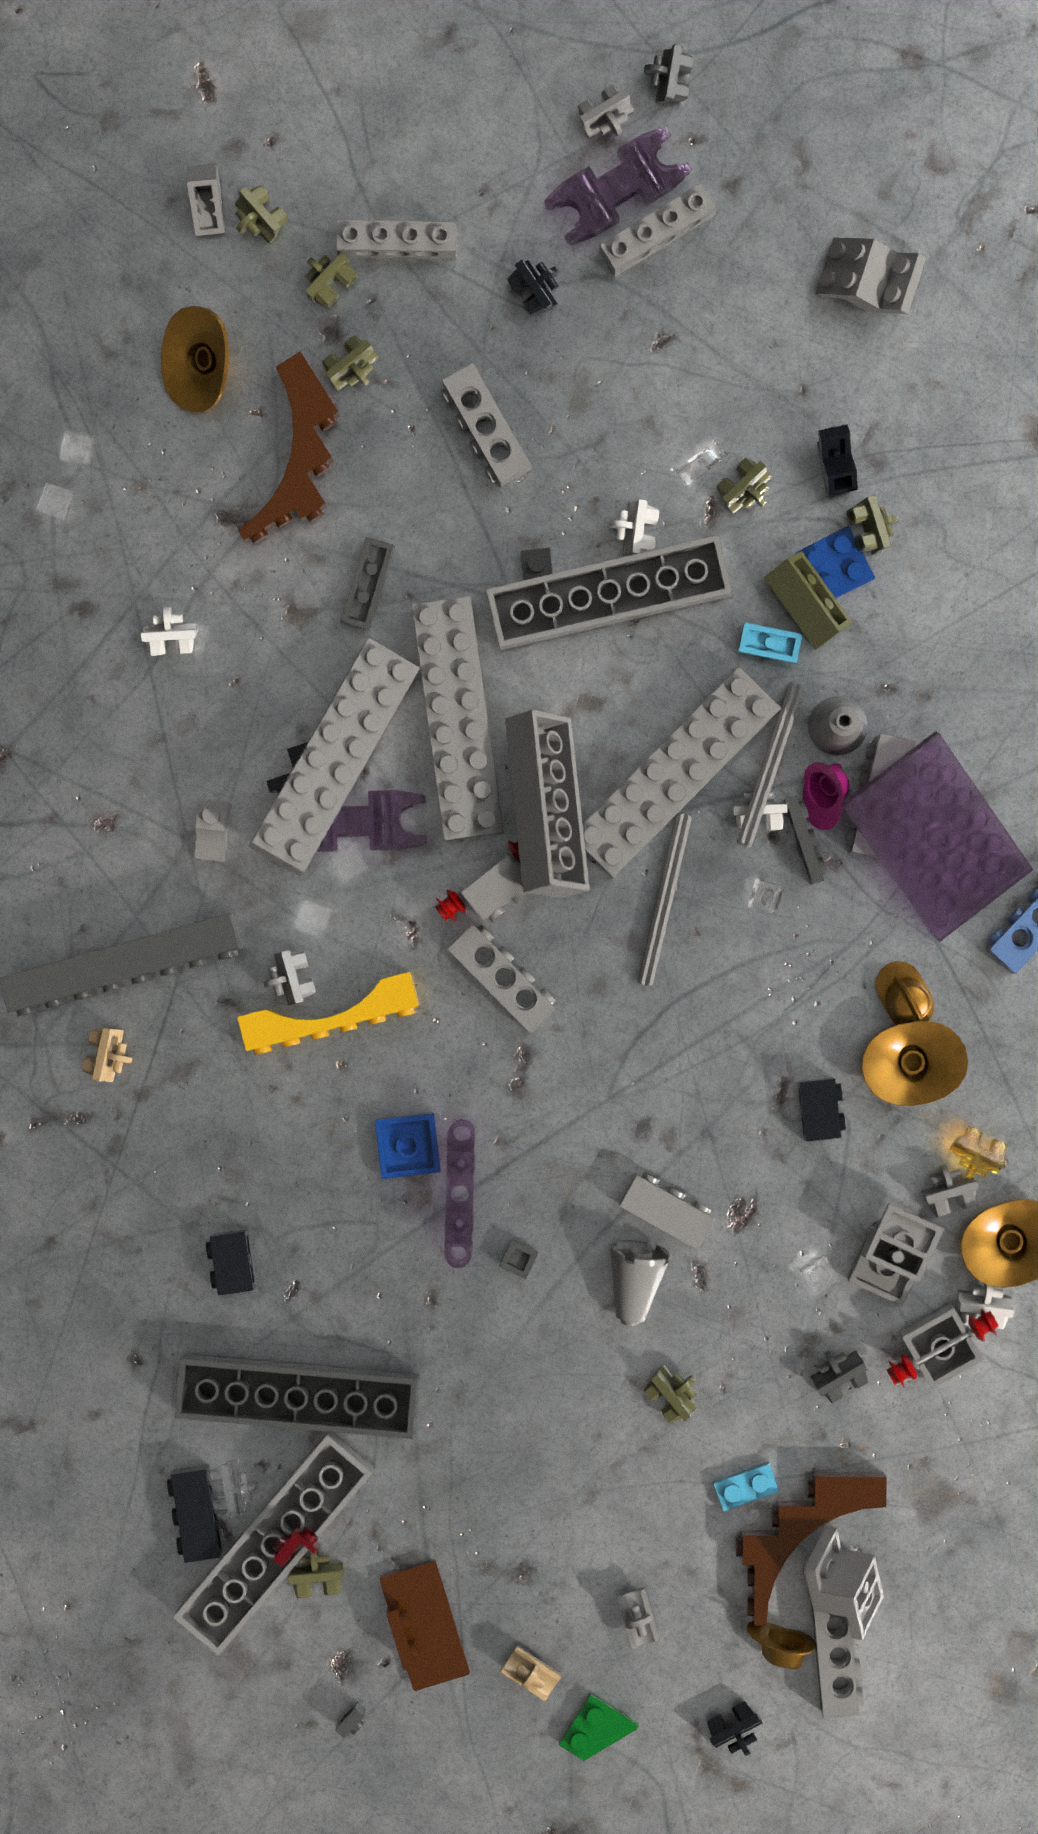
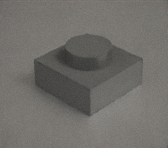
(536, 563)
(518, 1259)
(351, 1721)

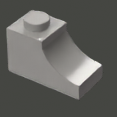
(205, 199)
(212, 829)

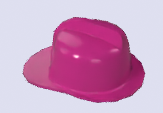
(823, 793)

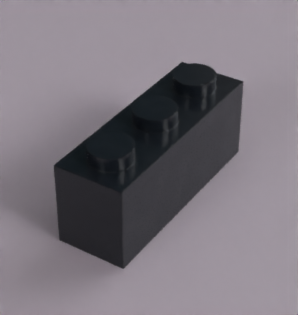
(194, 1514)

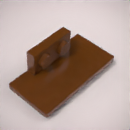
(423, 1626)

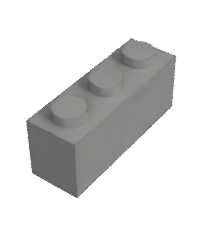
(667, 1210)

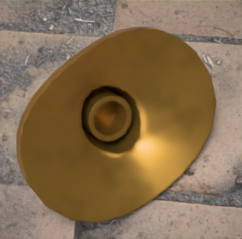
(195, 358)
(914, 1063)
(1003, 1244)

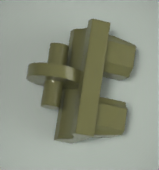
(254, 215)
(338, 269)
(352, 366)
(748, 489)
(875, 524)
(675, 1390)
(314, 1571)

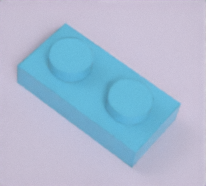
(770, 643)
(746, 1486)

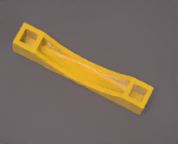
(269, 1027)

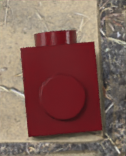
(287, 1545)

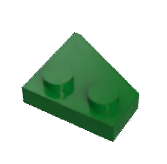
(596, 1728)

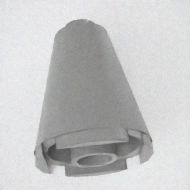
(827, 731)
(636, 1278)

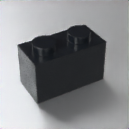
(820, 1109)
(231, 1262)

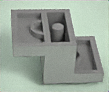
(870, 275)
(895, 1254)
(843, 1582)

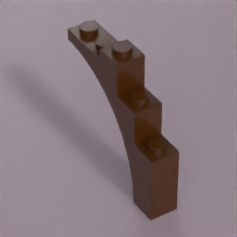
(296, 492)
(767, 1550)

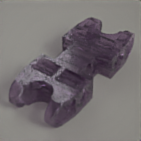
(637, 174)
(368, 820)
(457, 1209)

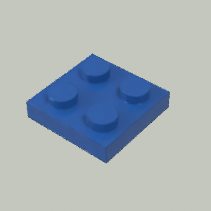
(839, 562)
(407, 1145)

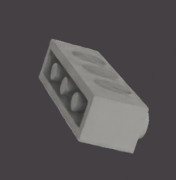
(657, 229)
(397, 239)
(468, 382)
(530, 1016)
(836, 1701)

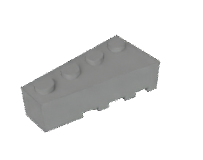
(882, 754)

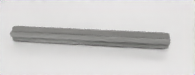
(770, 765)
(664, 899)

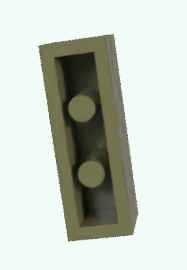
(808, 600)

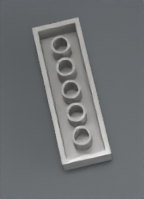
(547, 804)

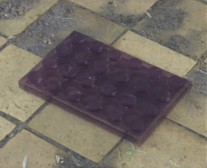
(937, 836)

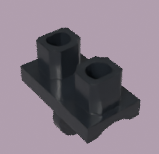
(528, 275)
(746, 1721)

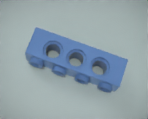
(1001, 943)

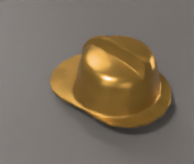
(904, 993)
(781, 1645)

